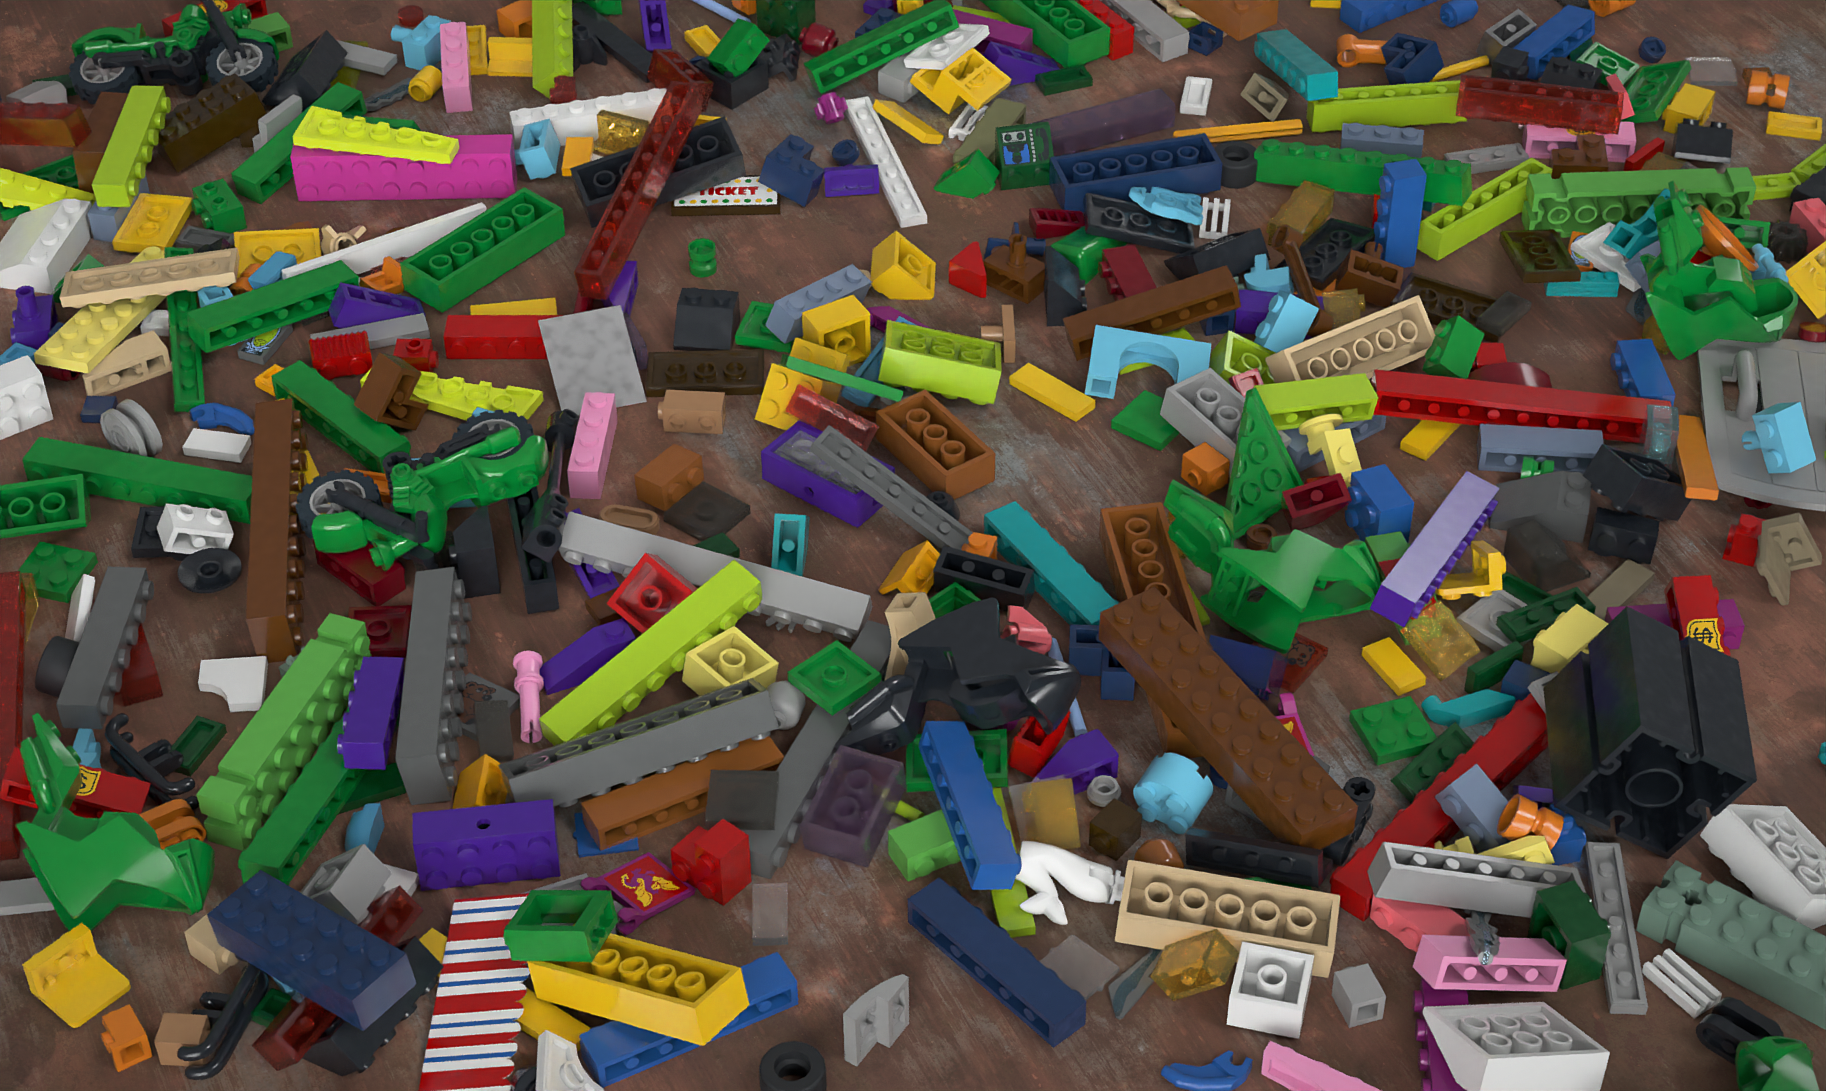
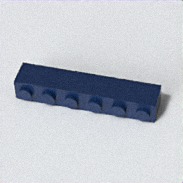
(997, 962)

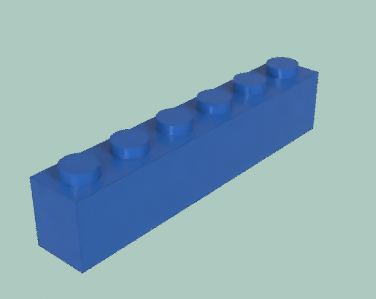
(969, 805)
(624, 1050)

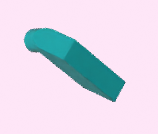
(1469, 708)

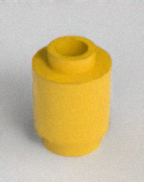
(425, 83)

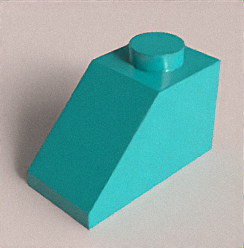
(790, 543)

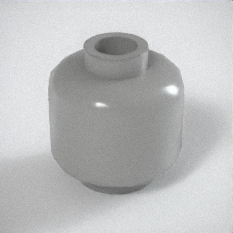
(787, 703)

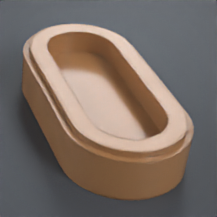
(631, 517)

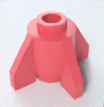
(1028, 630)

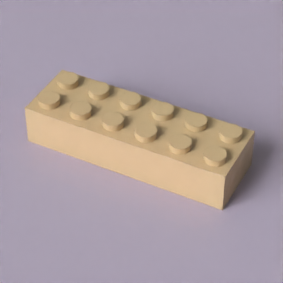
(1370, 343)
(1177, 903)

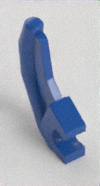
(215, 414)
(1216, 1076)

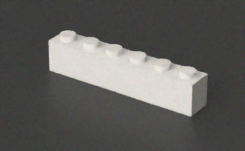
(580, 117)

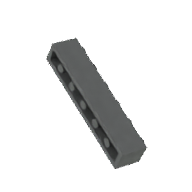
(105, 648)

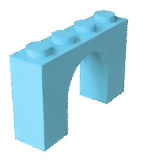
(1117, 348)

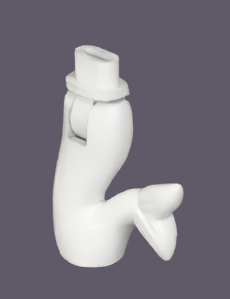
(1078, 875)

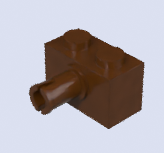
(1014, 271)
(1370, 275)

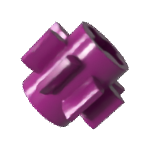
(831, 108)

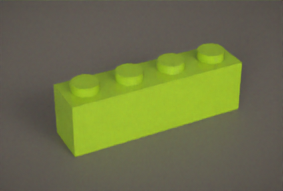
(1301, 400)

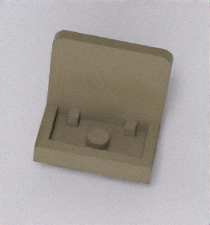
(1784, 548)

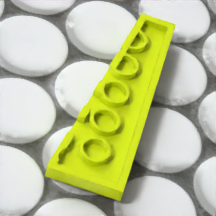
(331, 131)
(34, 192)

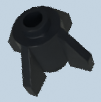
(587, 47)

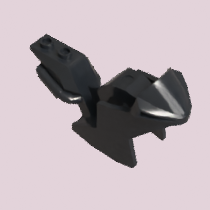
(985, 681)

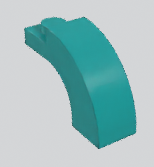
(1633, 237)

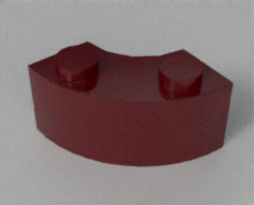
(1512, 374)

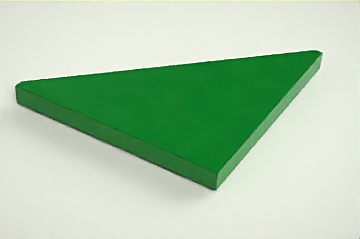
(1259, 468)

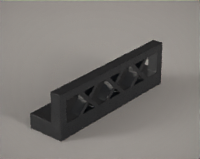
(1256, 857)

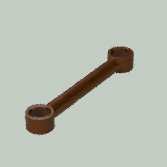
(1287, 242)

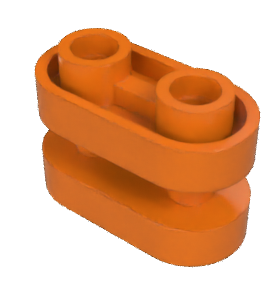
(174, 823)

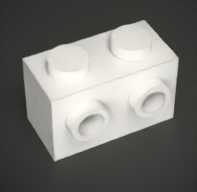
(193, 528)

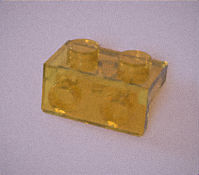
(618, 132)
(1344, 306)
(1440, 640)

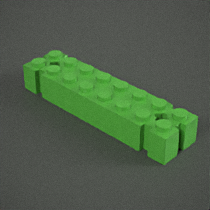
(1594, 198)
(283, 733)

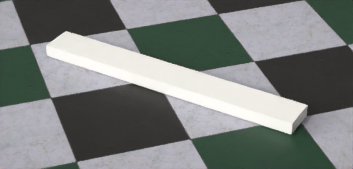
(880, 151)
(395, 244)

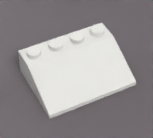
(44, 245)
(1773, 858)
(1516, 1048)

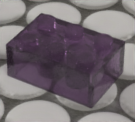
(853, 806)

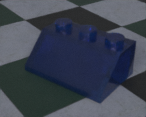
(1257, 667)

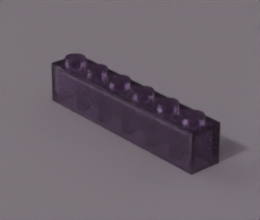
(1111, 122)

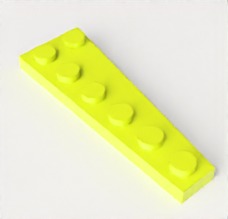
(461, 398)

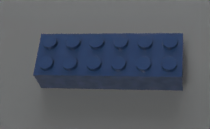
(1175, 164)
(312, 949)

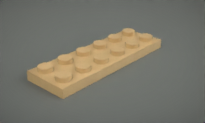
(150, 277)

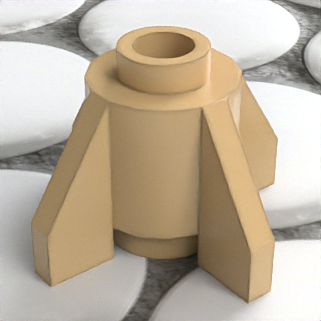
(337, 241)

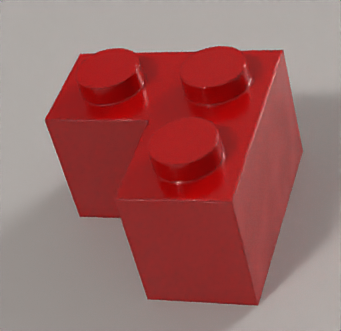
(714, 861)

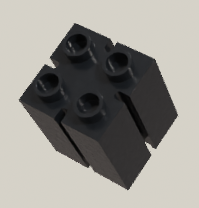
(1648, 733)

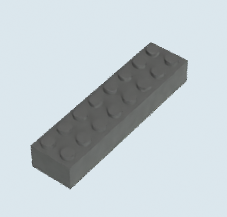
(432, 687)
(642, 746)

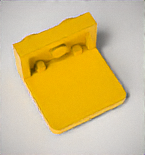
(1485, 576)
(74, 977)

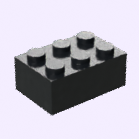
(1637, 483)

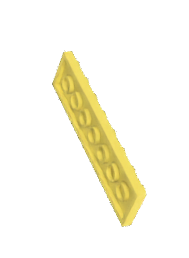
(97, 328)

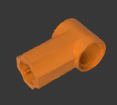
(1362, 51)

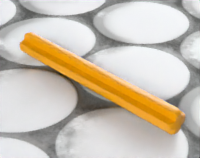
(1246, 131)

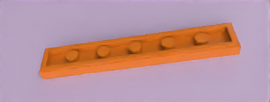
(1695, 460)

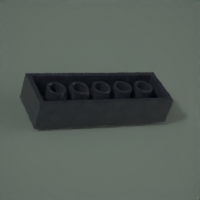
(705, 161)

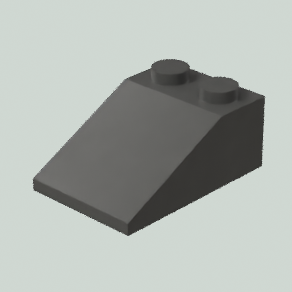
(1552, 499)

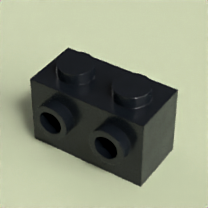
(1510, 64)
(1623, 535)

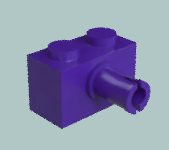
(33, 318)

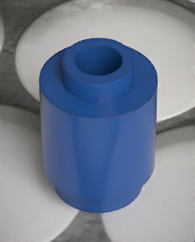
(1458, 12)

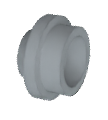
(1103, 790)

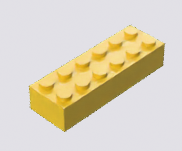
(647, 988)

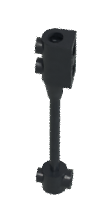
(548, 513)

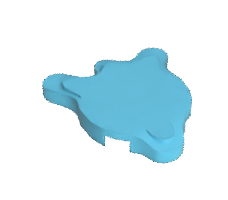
(1169, 204)

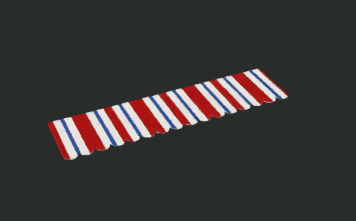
(476, 1000)

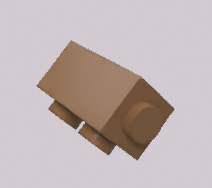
(693, 411)

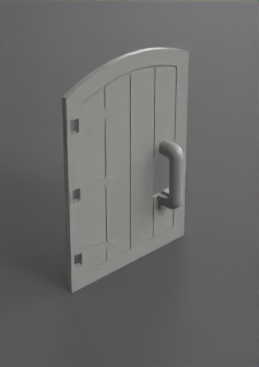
(1786, 374)

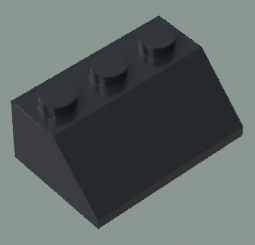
(1234, 250)

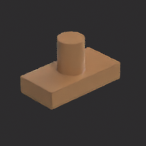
(1003, 333)

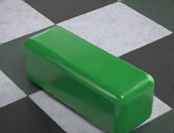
(1085, 251)

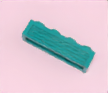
(1590, 285)

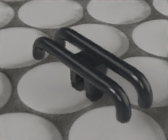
(149, 763)
(228, 1017)

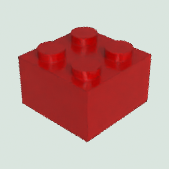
(650, 592)

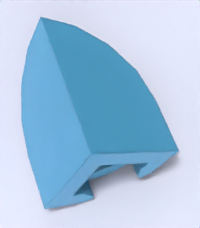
(365, 827)

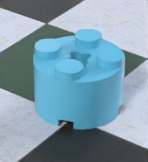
(1172, 792)

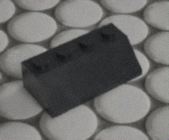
(308, 72)
(347, 1048)

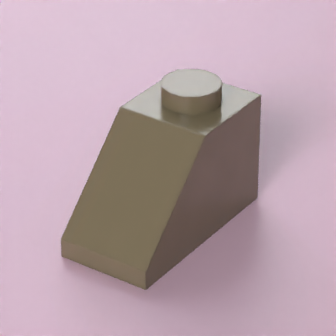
(1265, 96)

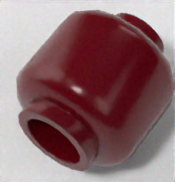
(818, 39)

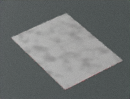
(591, 355)

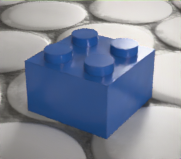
(1378, 504)

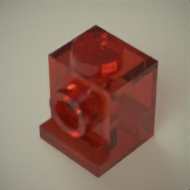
(564, 90)

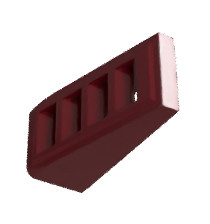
(1054, 222)

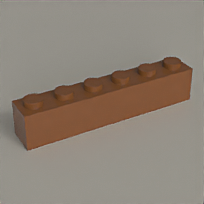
(669, 796)

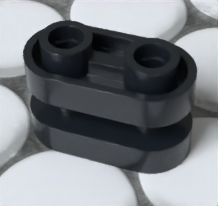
(1732, 1023)

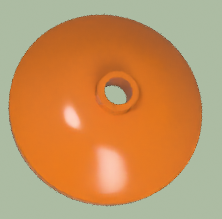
(1721, 240)

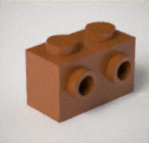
(669, 477)

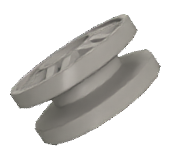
(131, 430)

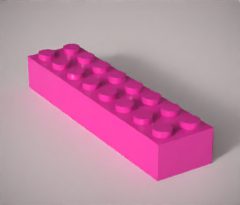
(479, 170)

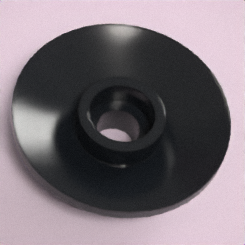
(209, 570)

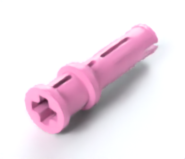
(528, 685)

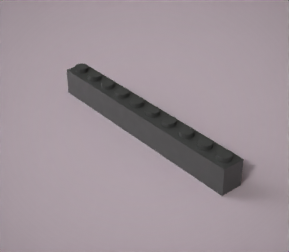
(809, 761)

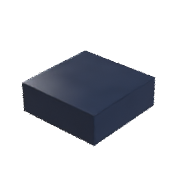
(96, 406)

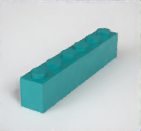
(1297, 64)
(1056, 574)

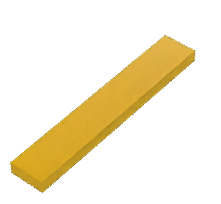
(537, 1013)

